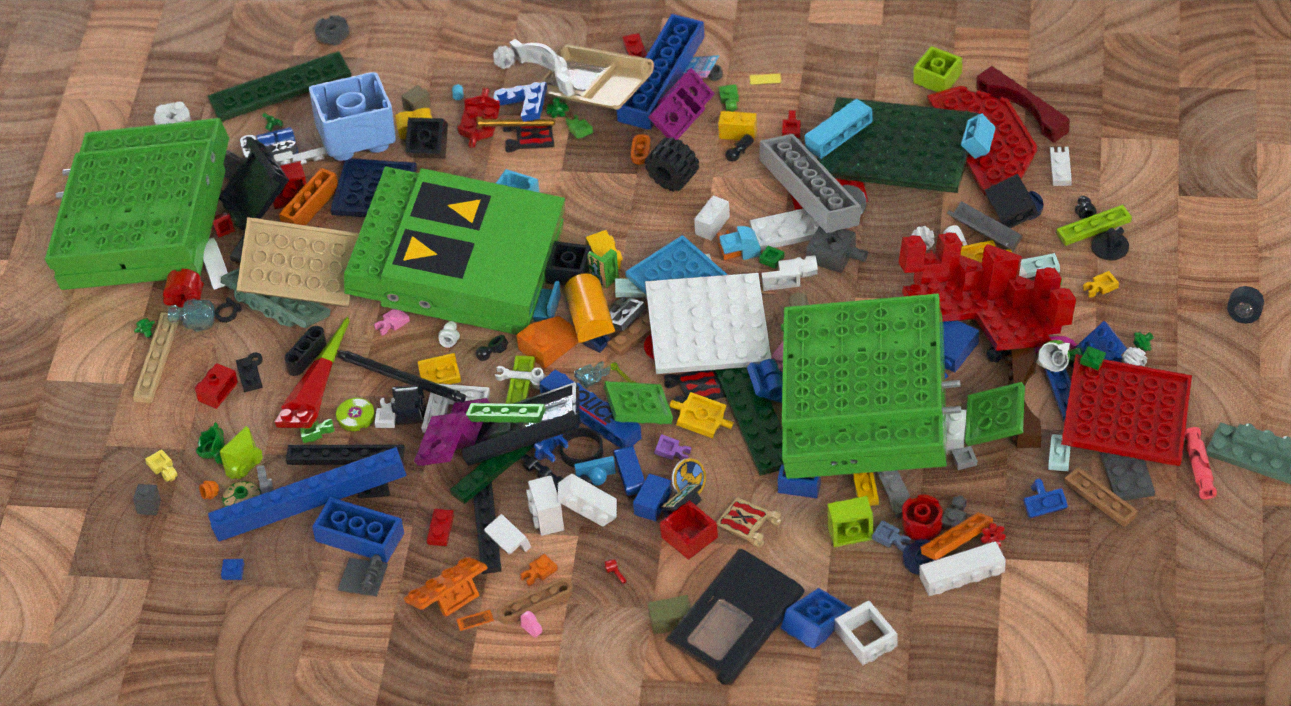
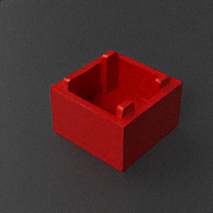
(688, 530)

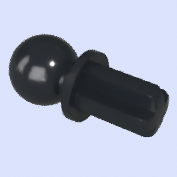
(733, 154)

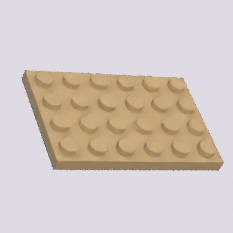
(295, 261)

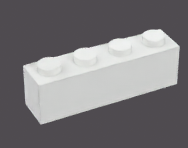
(962, 568)

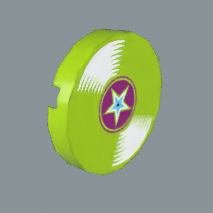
(355, 414)

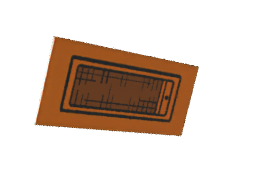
(475, 620)

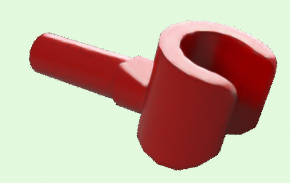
(610, 566)

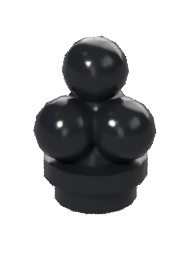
(1085, 207)

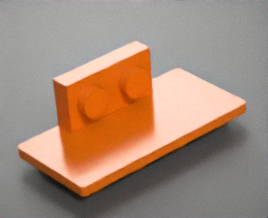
(450, 589)

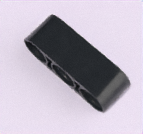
(305, 350)

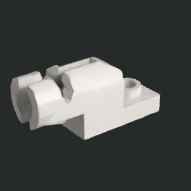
(789, 273)

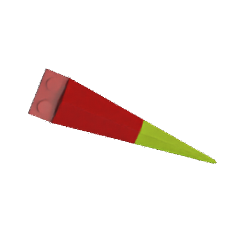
(304, 401)

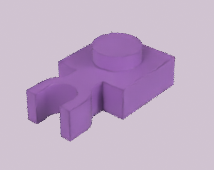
(669, 447)

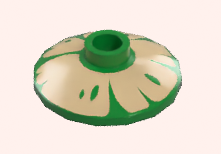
(239, 492)

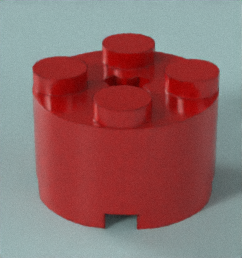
(181, 287)
(922, 517)

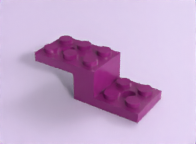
(681, 105)
(447, 434)

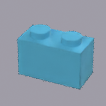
(978, 136)

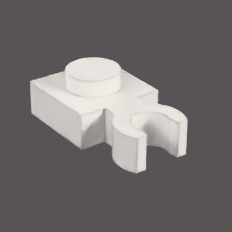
(384, 416)

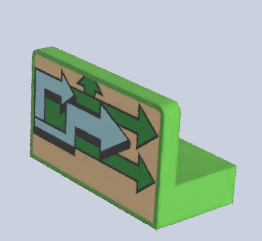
(604, 267)

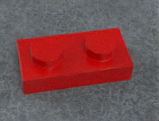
(634, 45)
(440, 527)

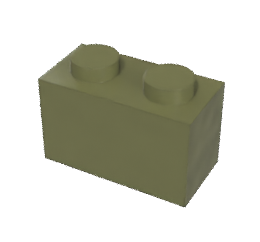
(667, 613)

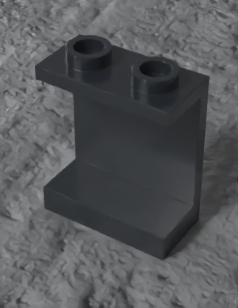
(1011, 201)

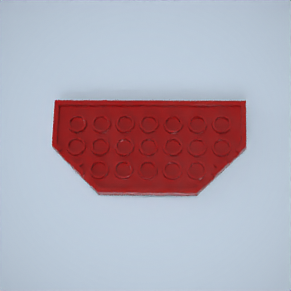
(1012, 144)

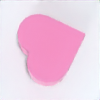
(530, 624)

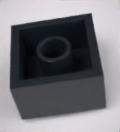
(426, 138)
(566, 262)

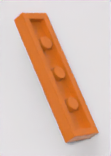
(956, 536)

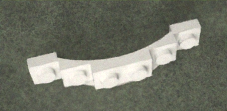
(546, 57)

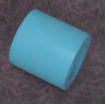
(457, 92)

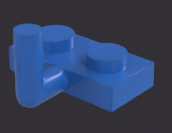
(1045, 501)

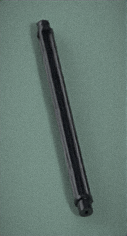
(405, 377)

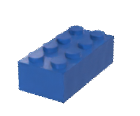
(358, 529)

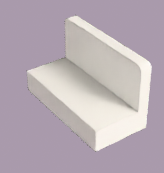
(507, 535)

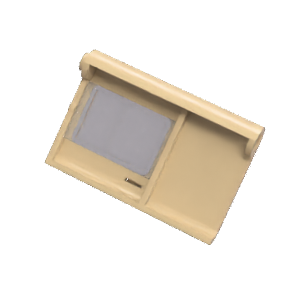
(600, 76)

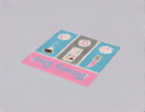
(702, 65)

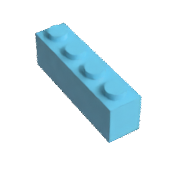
(838, 128)

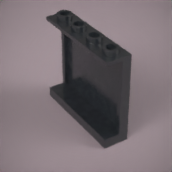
(253, 185)

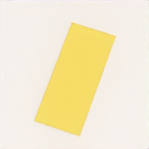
(765, 79)

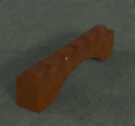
(1022, 369)

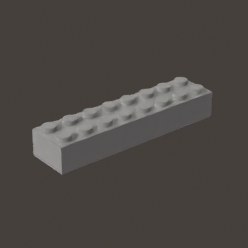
(810, 183)

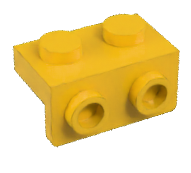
(440, 369)

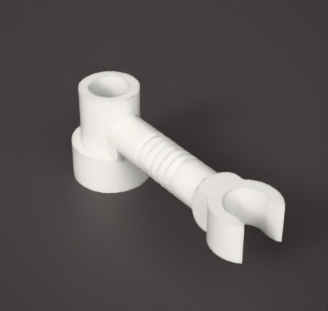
(535, 376)

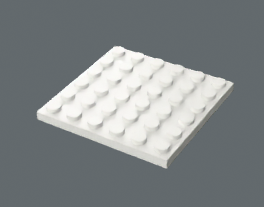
(707, 323)

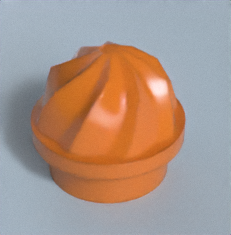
(208, 489)

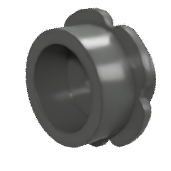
(716, 73)

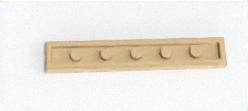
(155, 360)

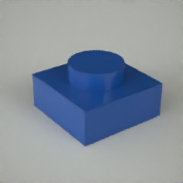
(232, 569)

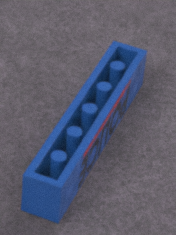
(596, 413)

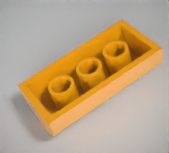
(588, 307)

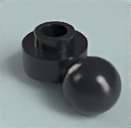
(496, 345)

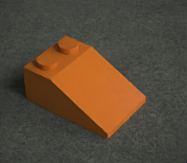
(547, 340)

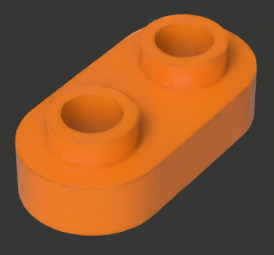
(640, 148)

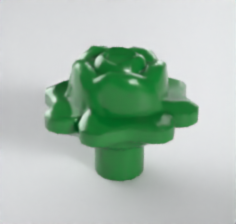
(144, 326)
(1143, 341)

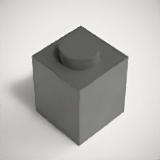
(147, 499)

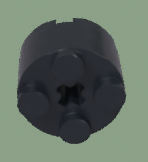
(408, 404)

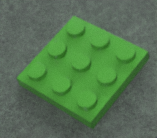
(638, 402)
(995, 414)

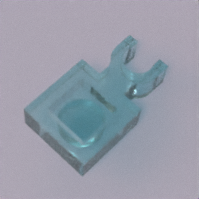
(590, 375)

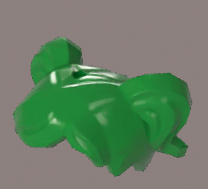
(211, 443)

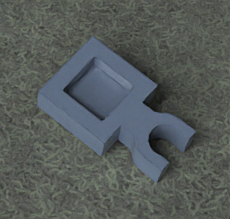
(888, 535)

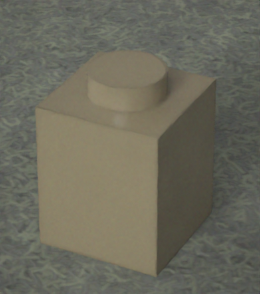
(416, 99)

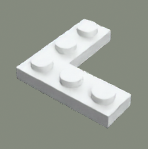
(287, 157)
(438, 405)

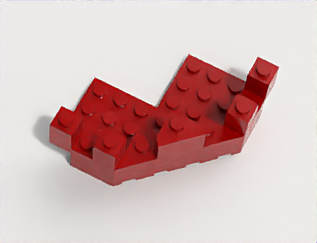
(1005, 305)

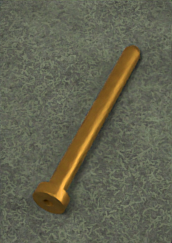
(512, 122)

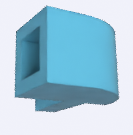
(743, 240)

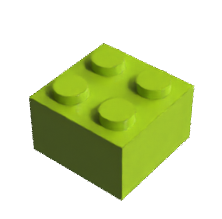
(937, 70)
(850, 521)

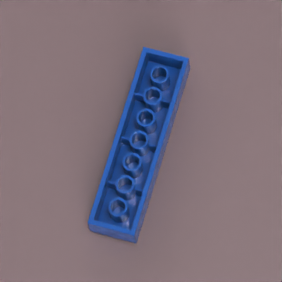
(671, 57)

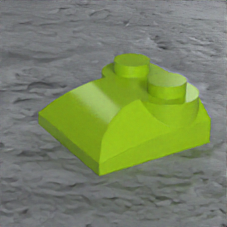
(240, 455)

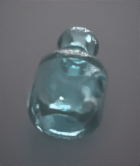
(194, 314)

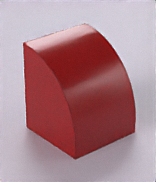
(222, 225)

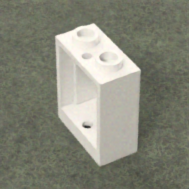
(856, 618)

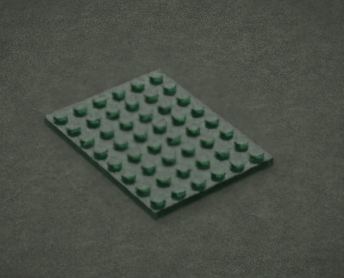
(903, 147)

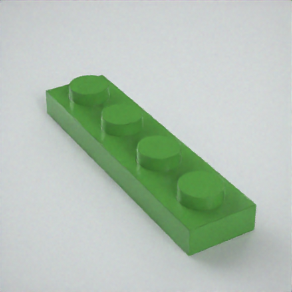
(506, 412)

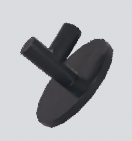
(1110, 244)

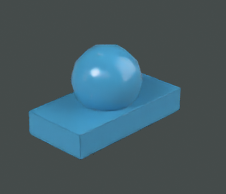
(596, 469)

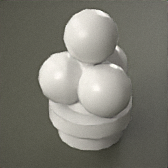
(449, 335)

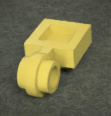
(162, 463)

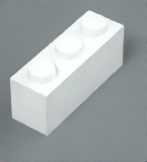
(587, 500)

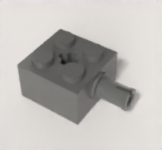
(835, 249)

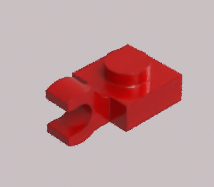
(791, 125)

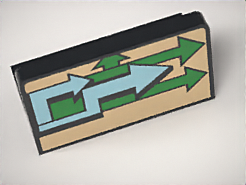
(688, 493)

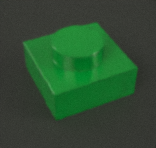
(771, 257)
(1093, 358)

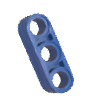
(629, 470)

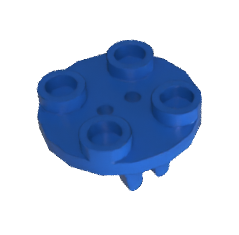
(545, 448)

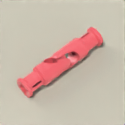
(1200, 463)

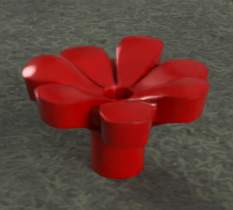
(993, 534)

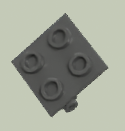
(363, 576)

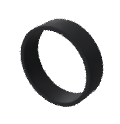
(581, 432)

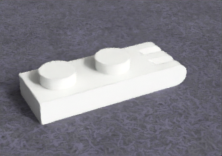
(1060, 167)

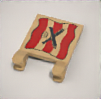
(745, 519)

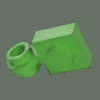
(729, 96)

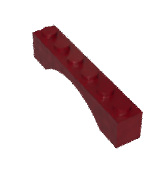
(1051, 122)

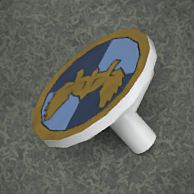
(688, 472)

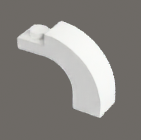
(214, 263)

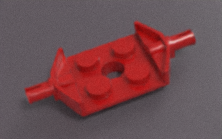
(475, 107)

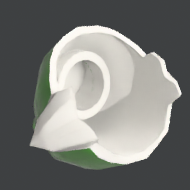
(1054, 355)

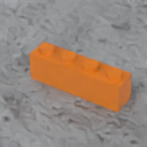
(310, 198)

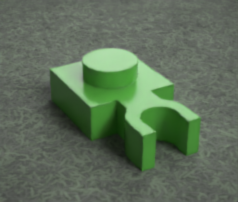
(579, 128)
(316, 431)

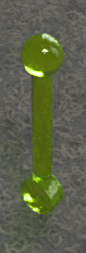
(614, 366)

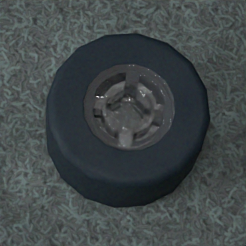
(1245, 304)

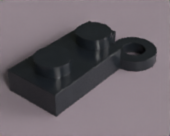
(249, 372)

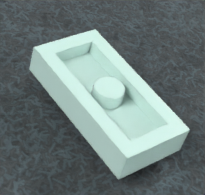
(1032, 264)
(626, 288)
(1059, 454)

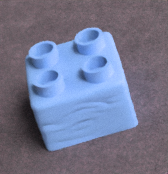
(353, 115)

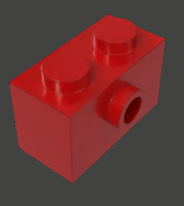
(216, 385)

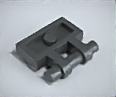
(625, 311)

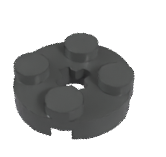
(333, 37)

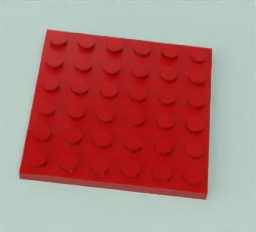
(1128, 411)

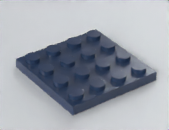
(359, 183)

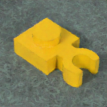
(1104, 283)

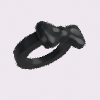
(236, 308)

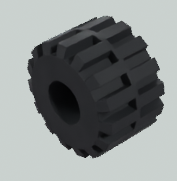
(671, 164)

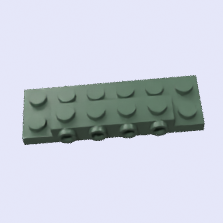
(285, 311)
(1252, 450)

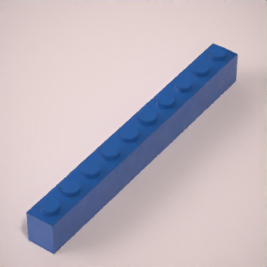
(307, 494)

